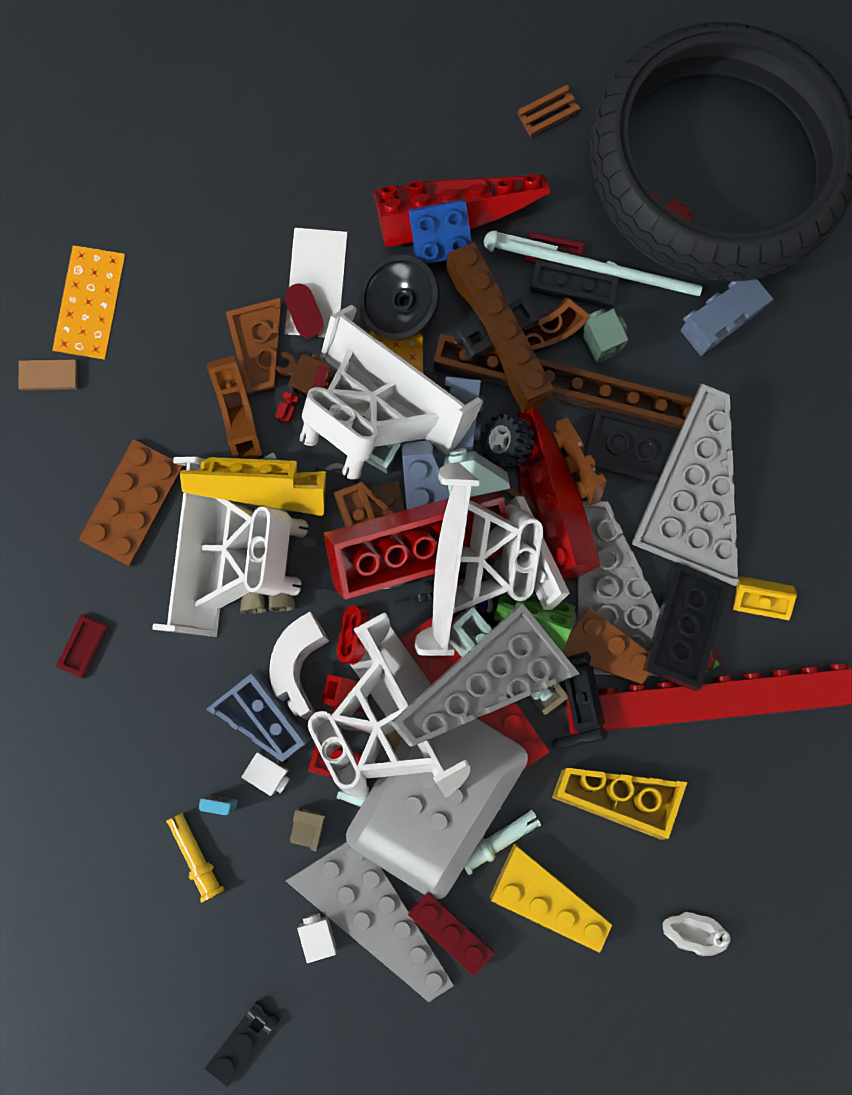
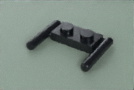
(584, 705)

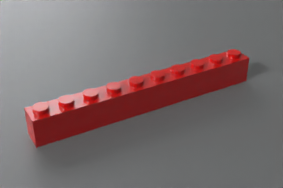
(724, 698)

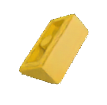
(764, 598)

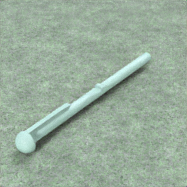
(549, 252)

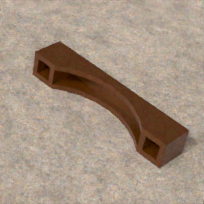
(521, 366)

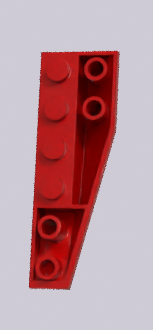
(484, 198)
(550, 486)

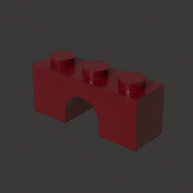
(451, 933)

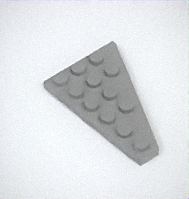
(693, 502)
(617, 585)

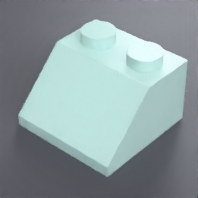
(491, 476)

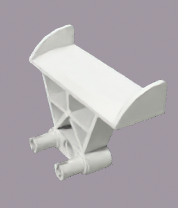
(385, 389)
(213, 559)
(511, 575)
(328, 736)

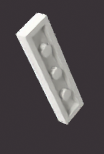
(549, 583)

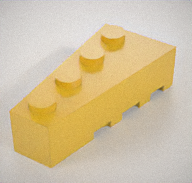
(629, 800)
(541, 897)

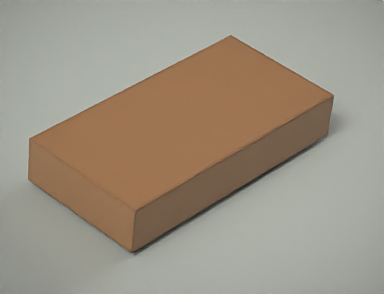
(48, 375)

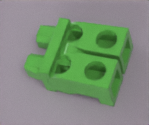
(555, 622)

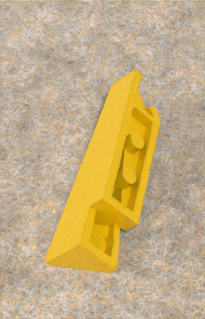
(258, 483)

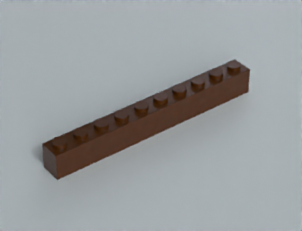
(573, 386)

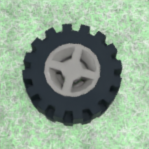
(507, 440)

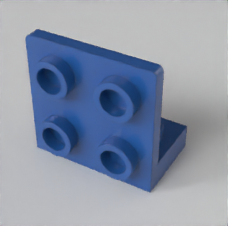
(439, 230)

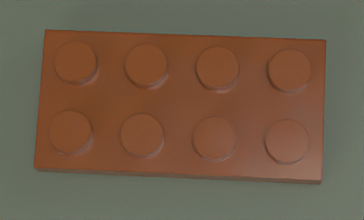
(131, 503)

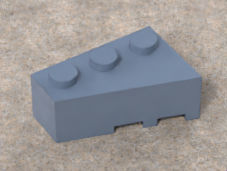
(261, 716)

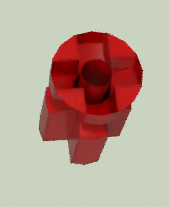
(285, 409)

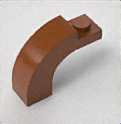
(235, 408)

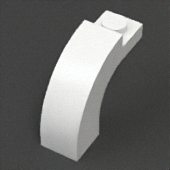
(287, 659)

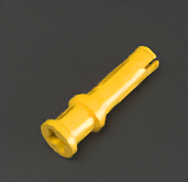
(201, 871)

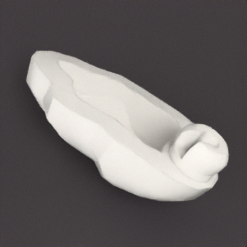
(696, 934)

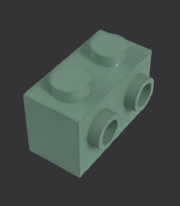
(604, 335)

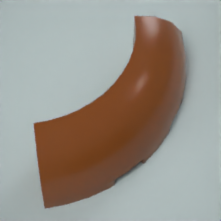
(556, 324)

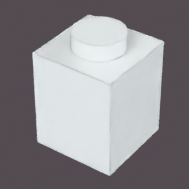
(266, 774)
(317, 938)

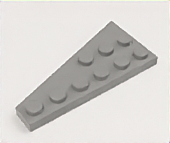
(495, 672)
(369, 909)

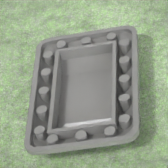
(419, 831)

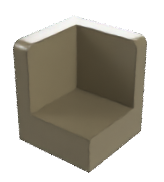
(556, 699)
(307, 828)

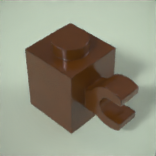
(303, 373)

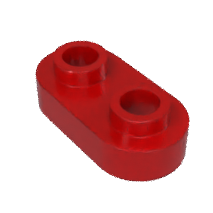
(349, 647)

